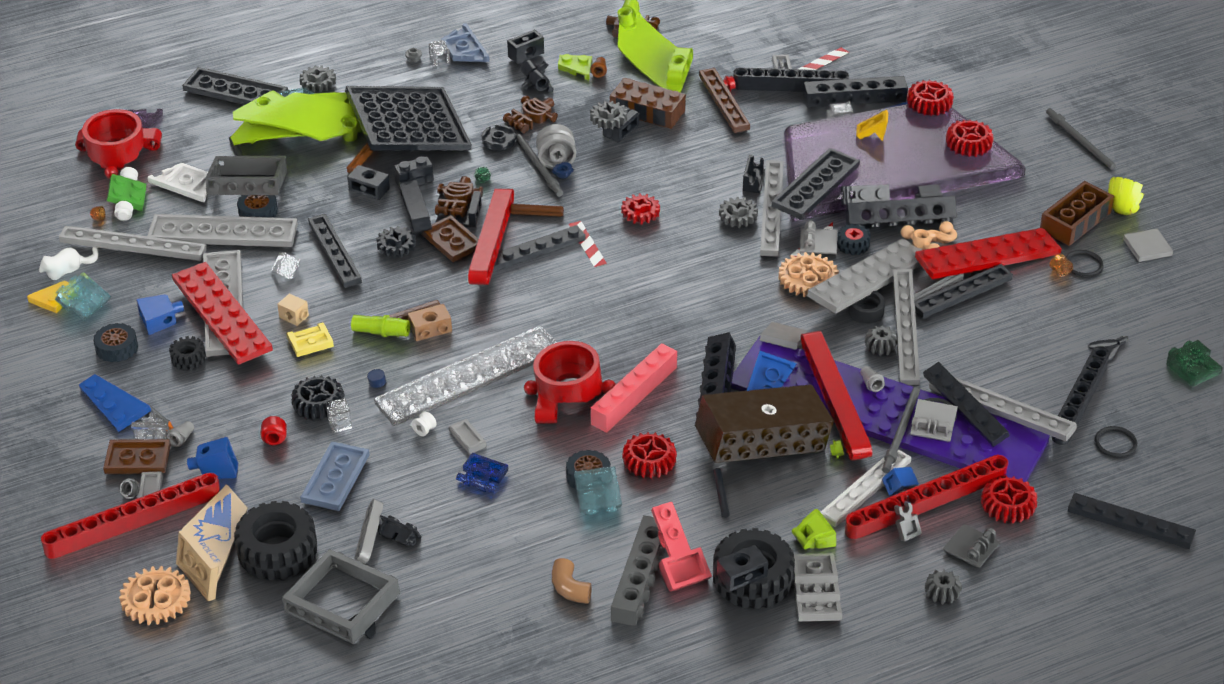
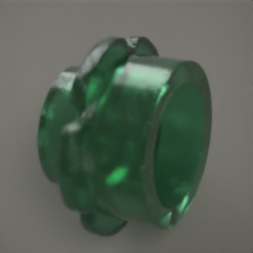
(482, 174)

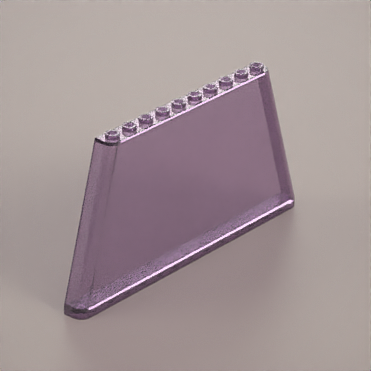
(908, 157)

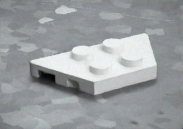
(182, 180)

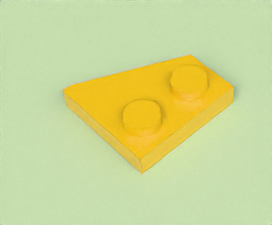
(46, 297)

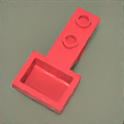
(683, 565)

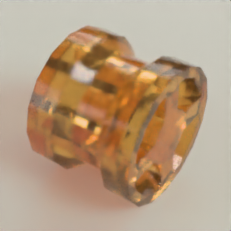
(1061, 265)

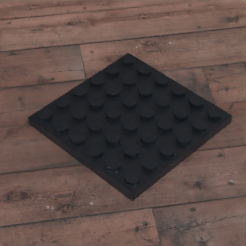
(407, 118)

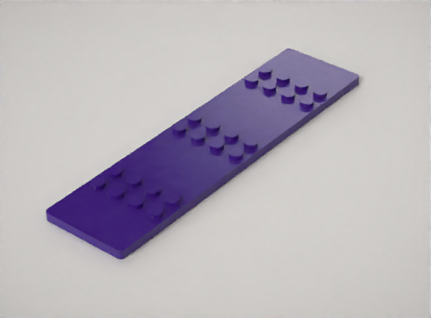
(883, 410)

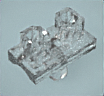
(150, 427)

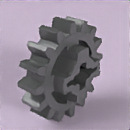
(318, 79)
(608, 115)
(738, 212)

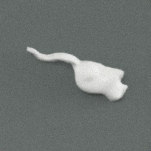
(65, 262)

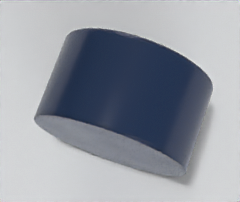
(376, 378)

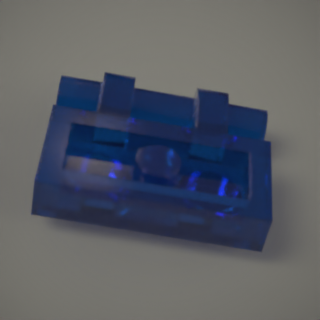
(485, 468)

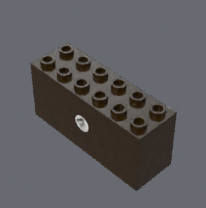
(763, 423)

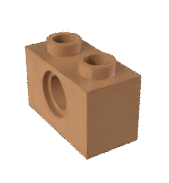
(430, 322)

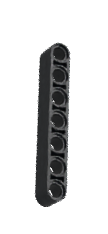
(782, 79)
(1084, 387)

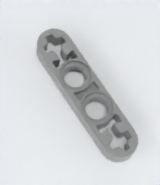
(368, 531)

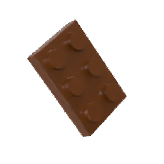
(451, 238)
(136, 456)

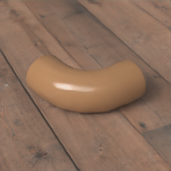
(566, 585)

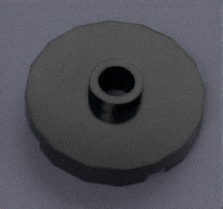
(499, 137)

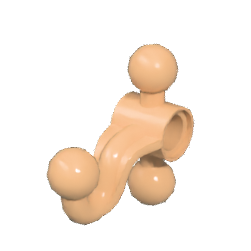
(923, 238)

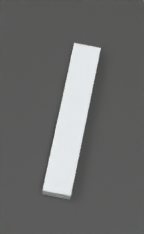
(860, 491)

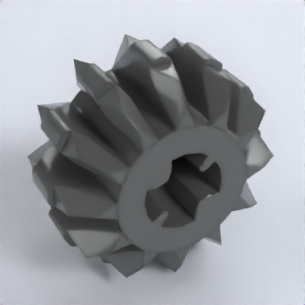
(881, 340)
(943, 587)

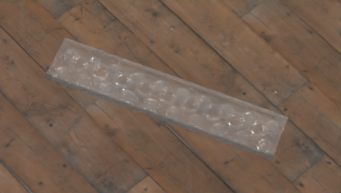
(463, 376)

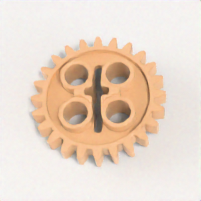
(805, 272)
(140, 592)

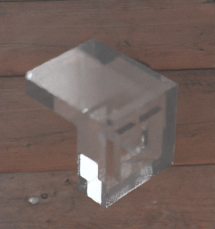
(286, 265)

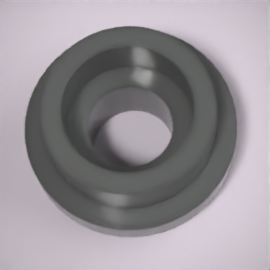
(413, 54)
(129, 488)

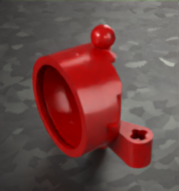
(116, 139)
(562, 362)

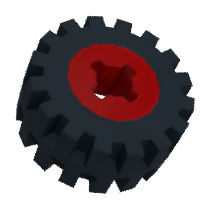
(853, 239)

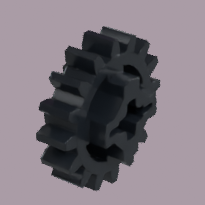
(396, 241)

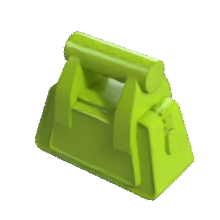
(817, 529)

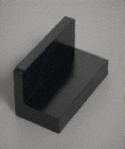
(472, 215)

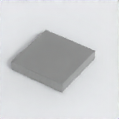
(1148, 245)
(782, 335)

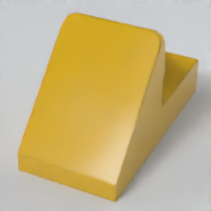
(874, 124)

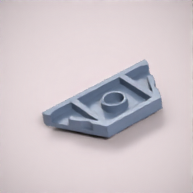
(465, 46)

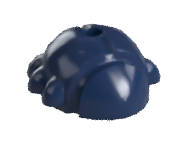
(563, 170)

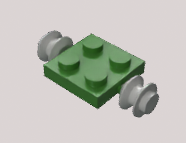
(126, 193)

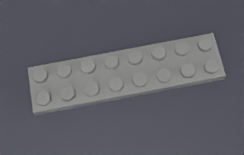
(225, 230)
(229, 270)
(864, 276)

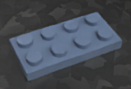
(335, 476)

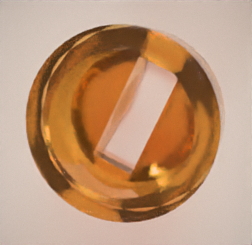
(98, 213)

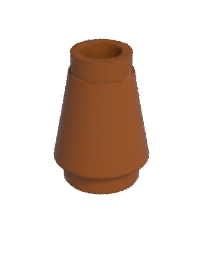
(599, 67)

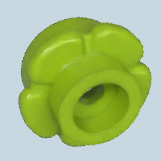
(837, 448)

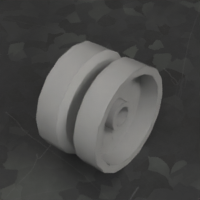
(555, 145)

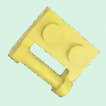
(310, 340)

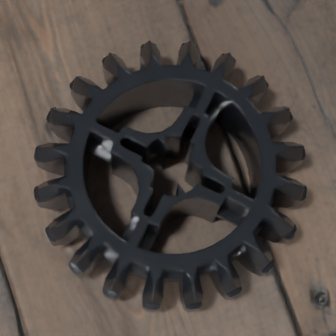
(313, 396)

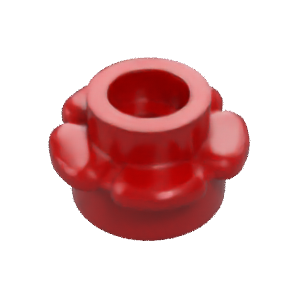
(729, 82)

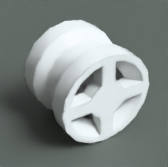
(423, 423)

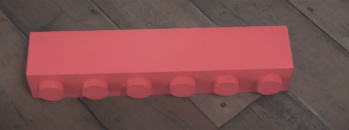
(633, 388)

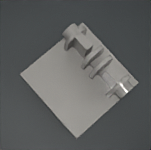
(817, 240)
(933, 420)

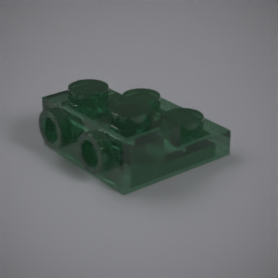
(1193, 363)

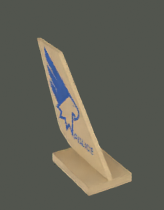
(208, 541)

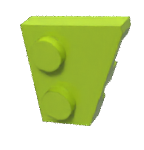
(575, 64)

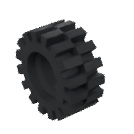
(190, 360)

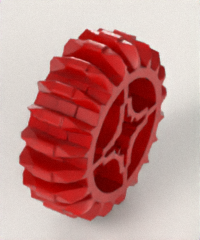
(930, 97)
(969, 138)
(649, 455)
(1009, 499)

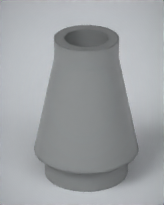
(872, 379)
(180, 434)

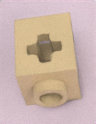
(293, 309)

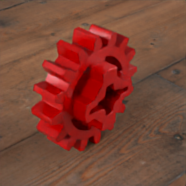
(640, 208)

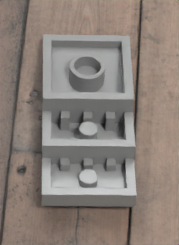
(817, 587)

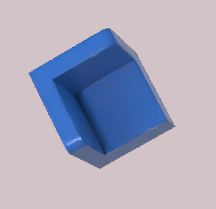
(899, 479)

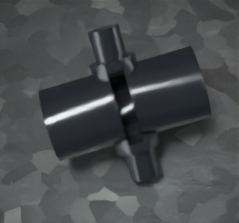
(536, 76)

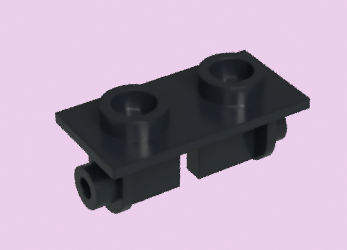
(406, 532)

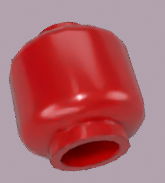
(273, 430)

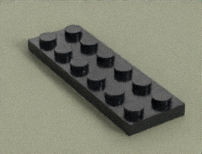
(228, 86)
(815, 183)

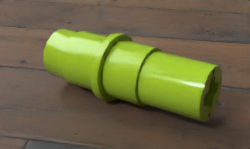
(381, 325)

